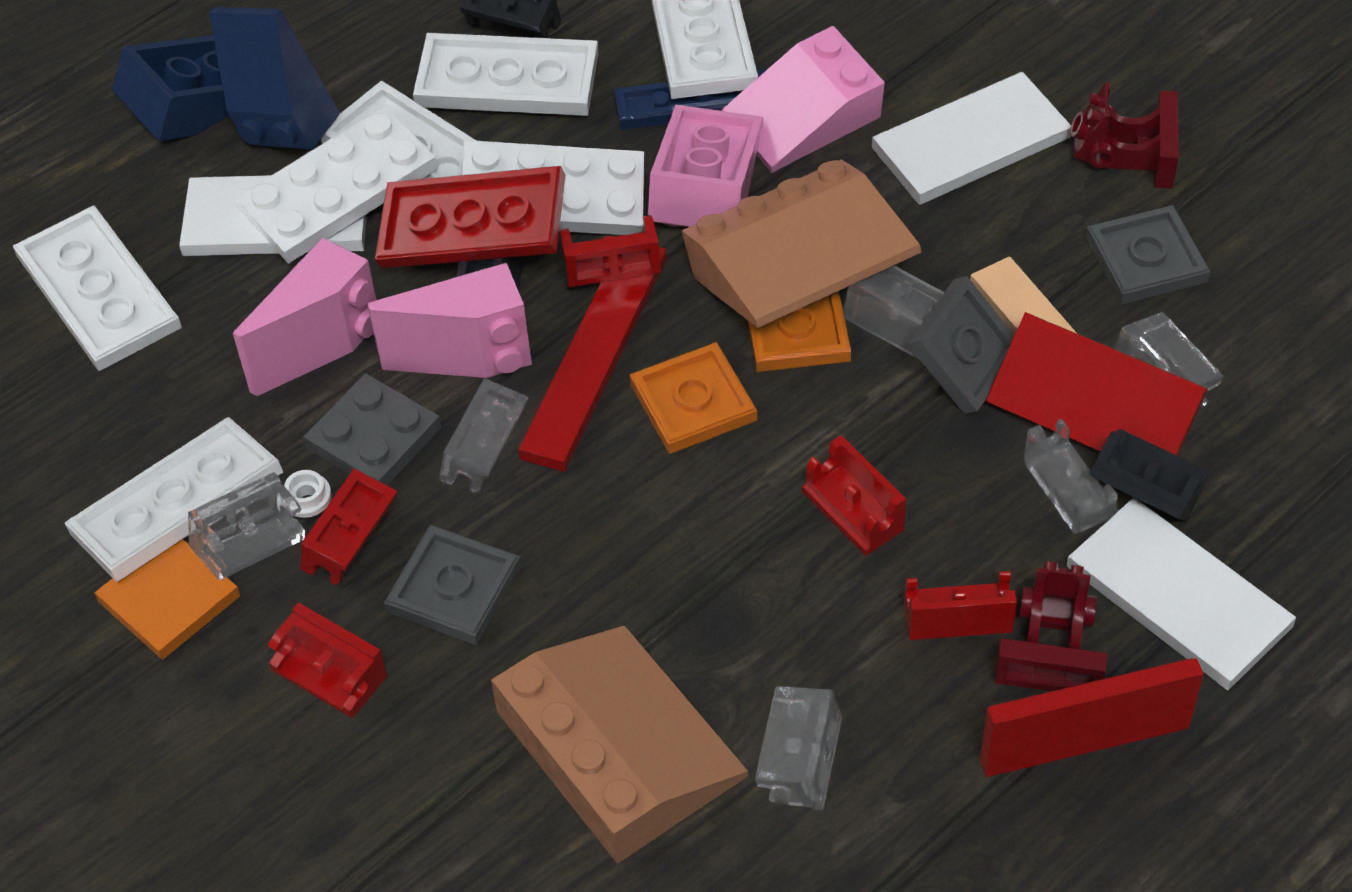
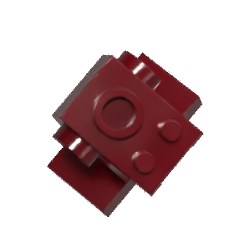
(1104, 136)
(1060, 604)

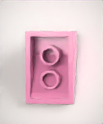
(811, 98)
(702, 164)
(307, 318)
(454, 327)

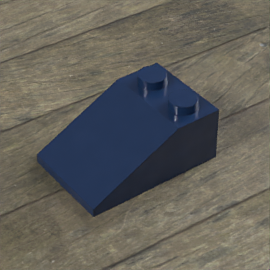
(269, 79)
(172, 86)

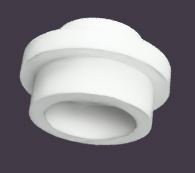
(309, 483)

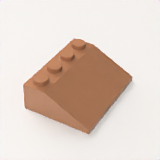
(797, 243)
(615, 737)

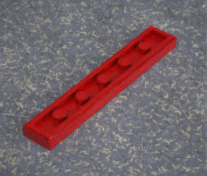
(586, 370)

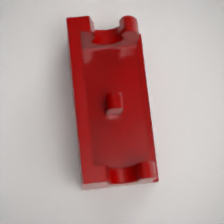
(611, 256)
(855, 497)
(346, 525)
(960, 609)
(326, 660)

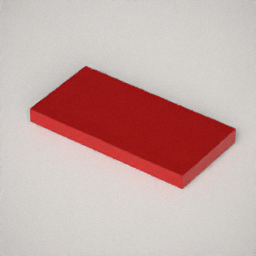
(471, 217)
(1092, 388)
(1090, 717)

